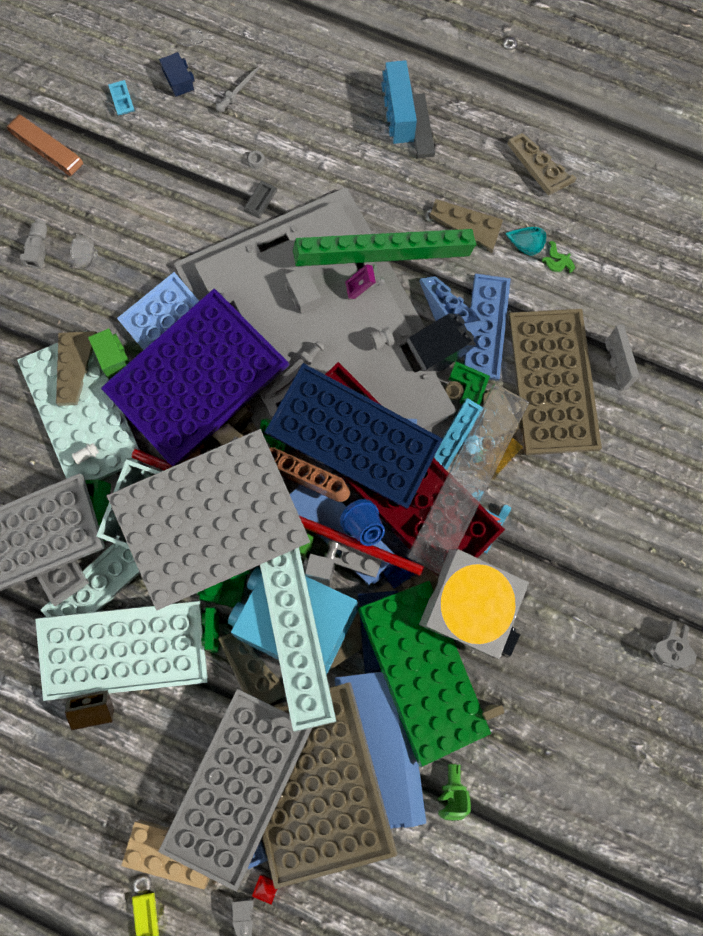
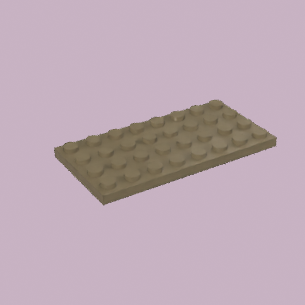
(556, 381)

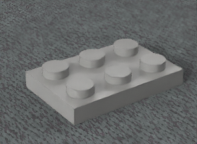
(622, 357)
(63, 582)

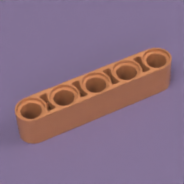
(44, 145)
(313, 478)

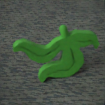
(563, 260)

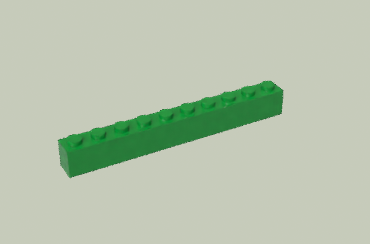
(383, 247)

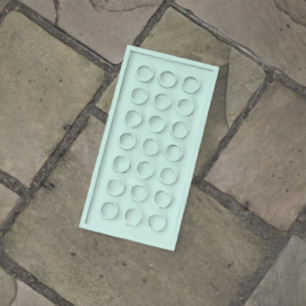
(73, 426)
(121, 650)

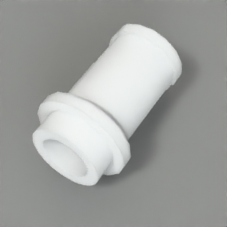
(85, 453)

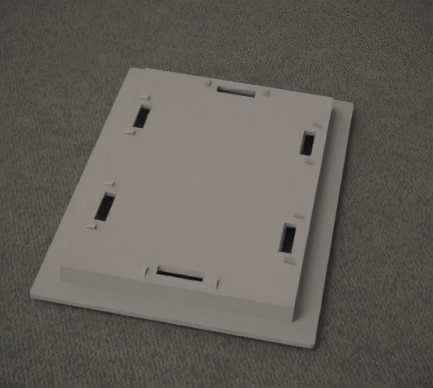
(343, 325)

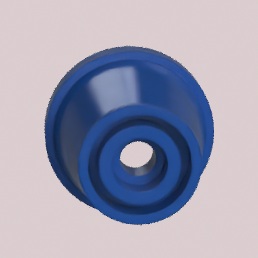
(362, 522)

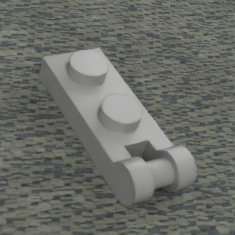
(354, 559)

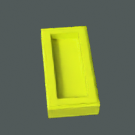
(145, 915)

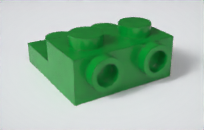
(225, 593)

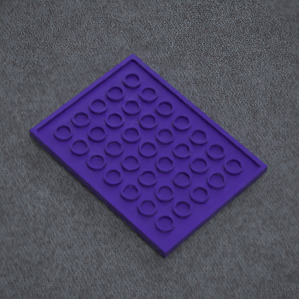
(194, 377)

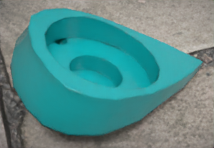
(528, 239)

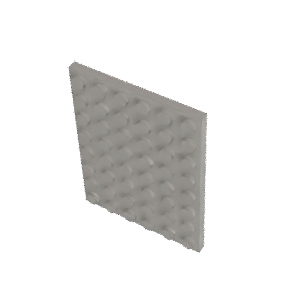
(208, 519)

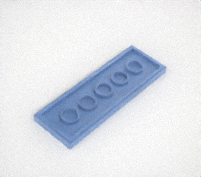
(491, 301)

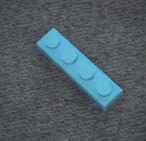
(457, 432)

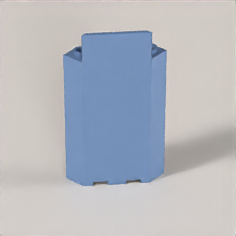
(389, 750)

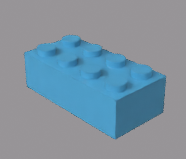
(399, 102)

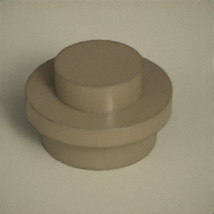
(454, 390)

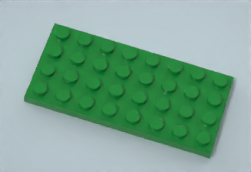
(423, 676)

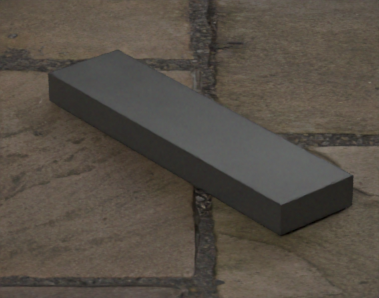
(423, 133)

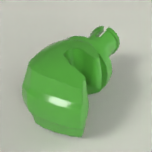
(457, 796)

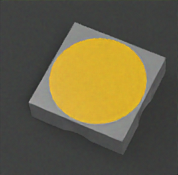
(474, 603)

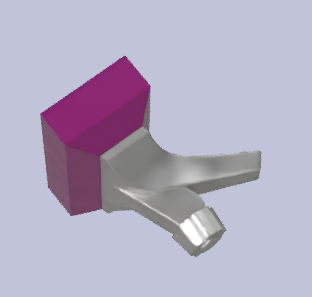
(362, 281)

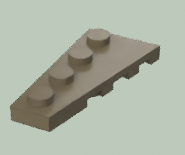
(546, 172)
(484, 226)
(72, 364)
(251, 671)

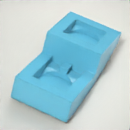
(121, 97)

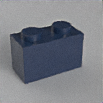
(177, 74)

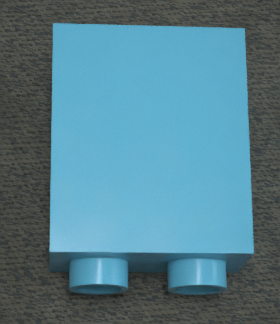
(331, 612)

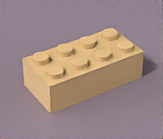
(144, 856)

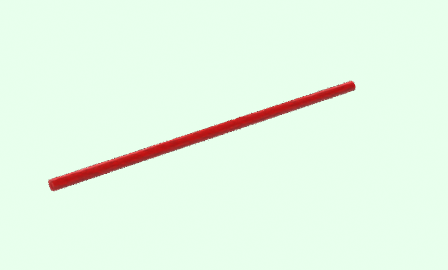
(314, 527)

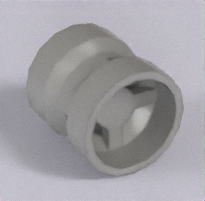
(381, 338)

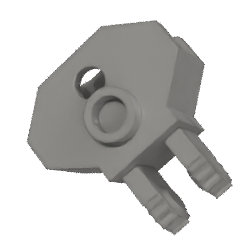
(674, 650)

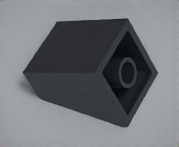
(441, 343)

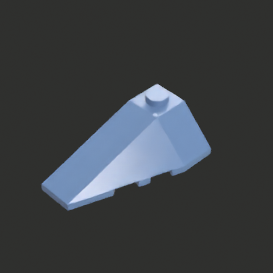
(443, 302)

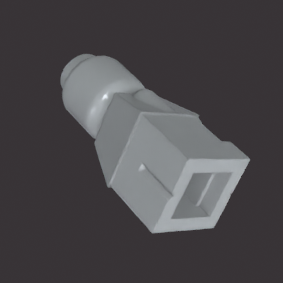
(34, 246)
(243, 916)

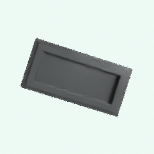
(260, 199)

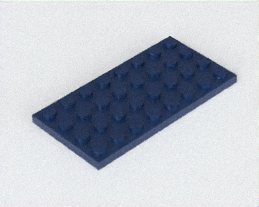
(354, 436)

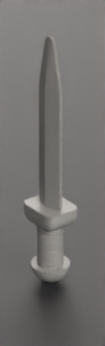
(230, 96)
(306, 358)

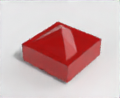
(264, 889)

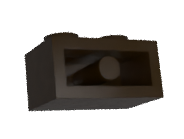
(89, 710)

